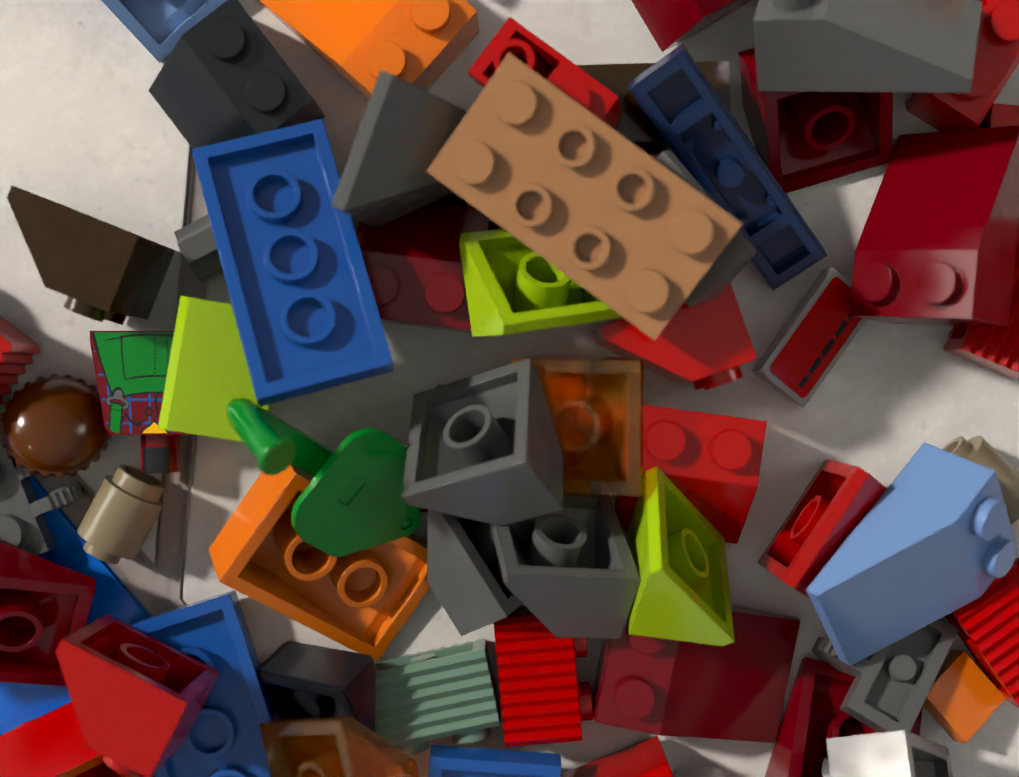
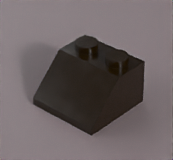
(90, 261)

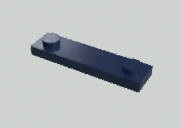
(726, 164)

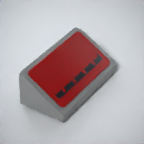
(811, 339)

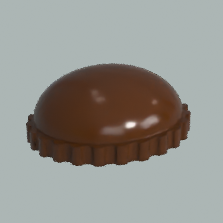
(54, 426)

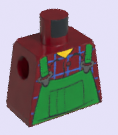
(131, 388)

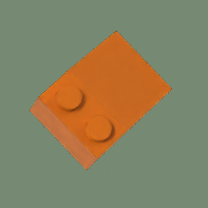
(395, 36)
(347, 598)

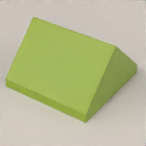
(518, 290)
(205, 371)
(680, 568)

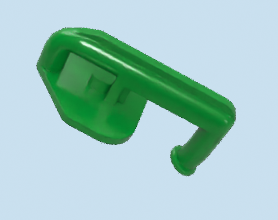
(354, 489)

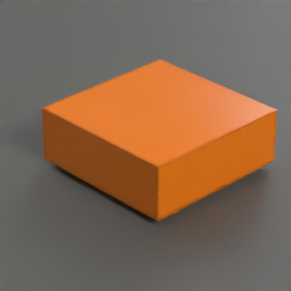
(962, 697)

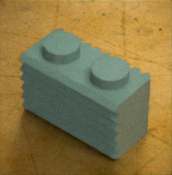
(436, 697)

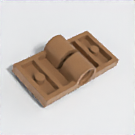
(583, 197)

